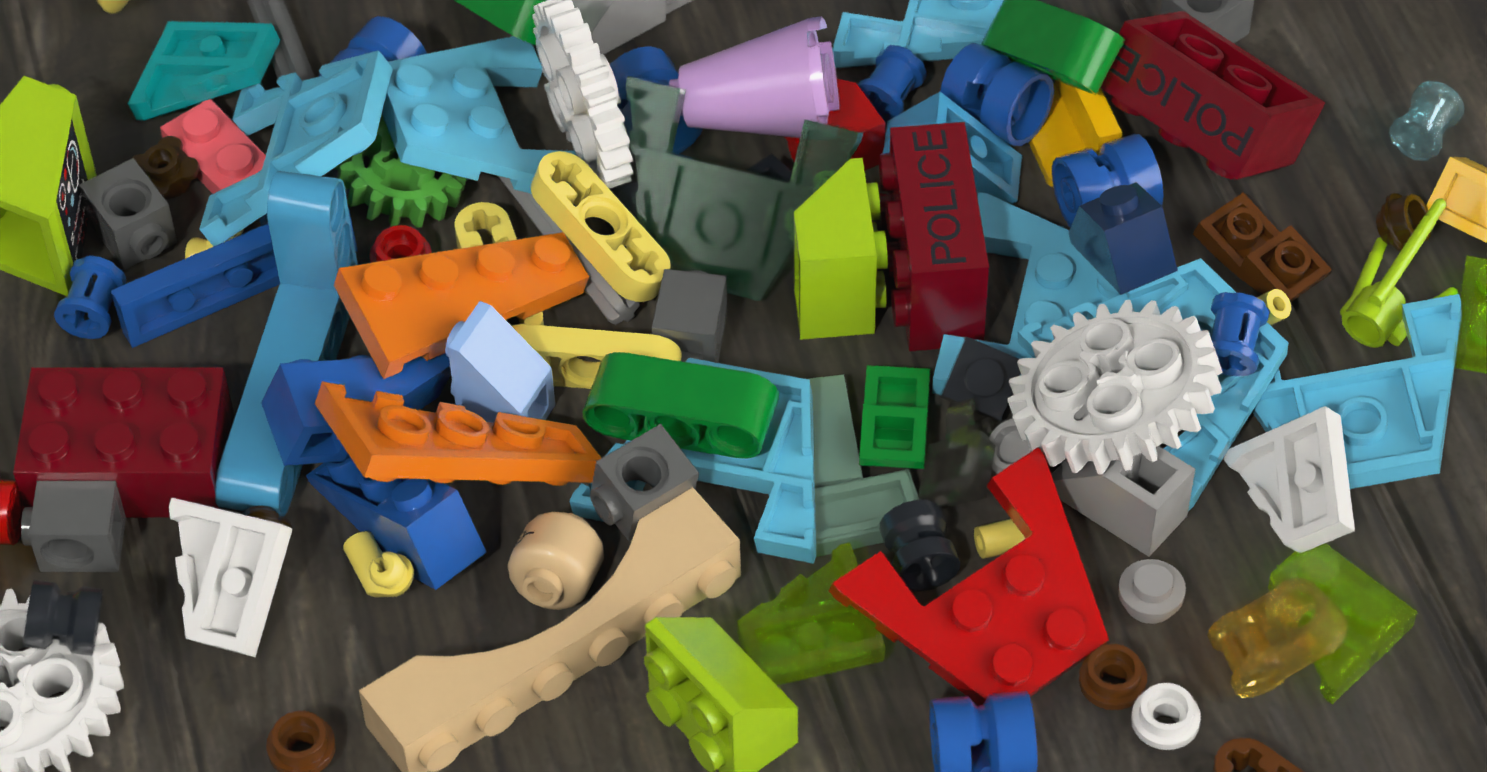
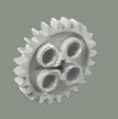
(582, 91)
(1115, 386)
(45, 728)

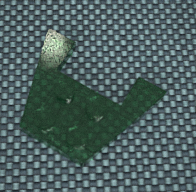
(718, 214)

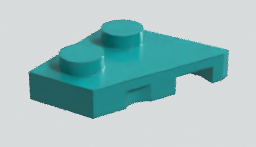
(202, 63)

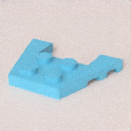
(929, 31)
(450, 117)
(314, 131)
(1053, 281)
(1192, 291)
(1388, 410)
(780, 469)

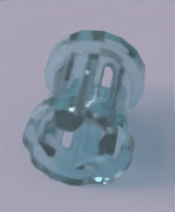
(1421, 129)

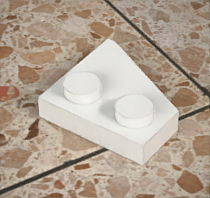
(1299, 479)
(227, 574)

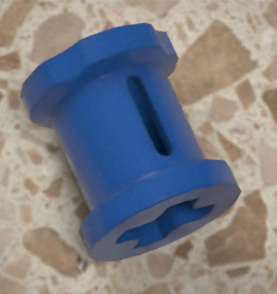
(895, 76)
(89, 297)
(1236, 331)

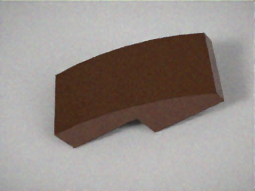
(1257, 250)

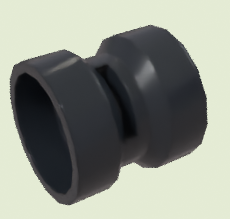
(917, 539)
(66, 618)

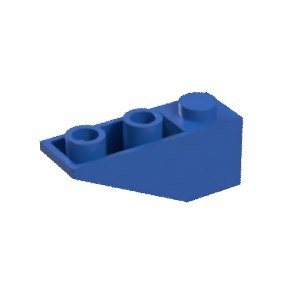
(299, 426)
(405, 517)

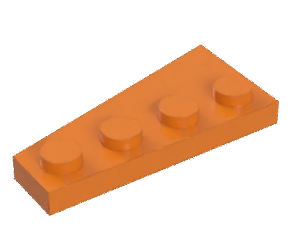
(415, 301)
(454, 442)

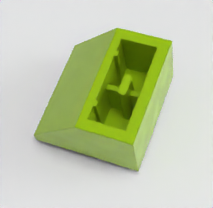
(839, 256)
(716, 695)

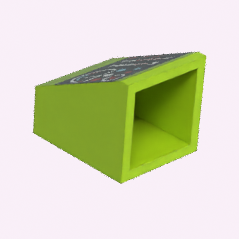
(40, 176)

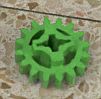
(396, 186)

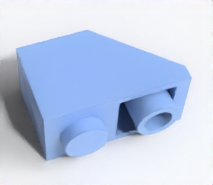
(497, 368)

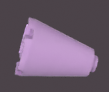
(763, 83)

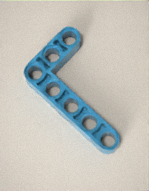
(307, 321)

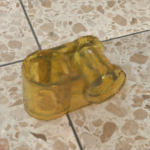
(1270, 636)

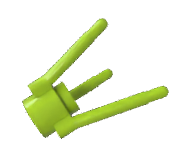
(1375, 311)

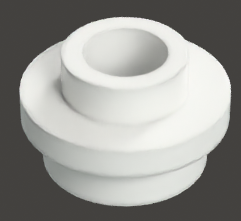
(1169, 701)

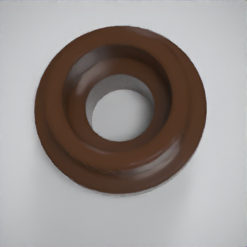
(1116, 662)
(296, 729)

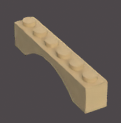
(446, 703)

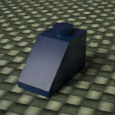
(1124, 237)

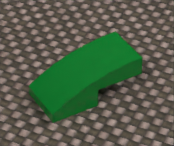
(894, 417)

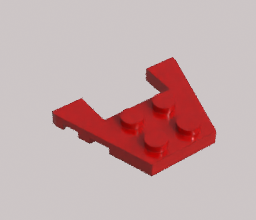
(1010, 621)

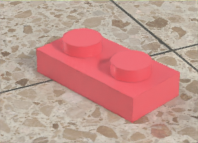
(216, 144)

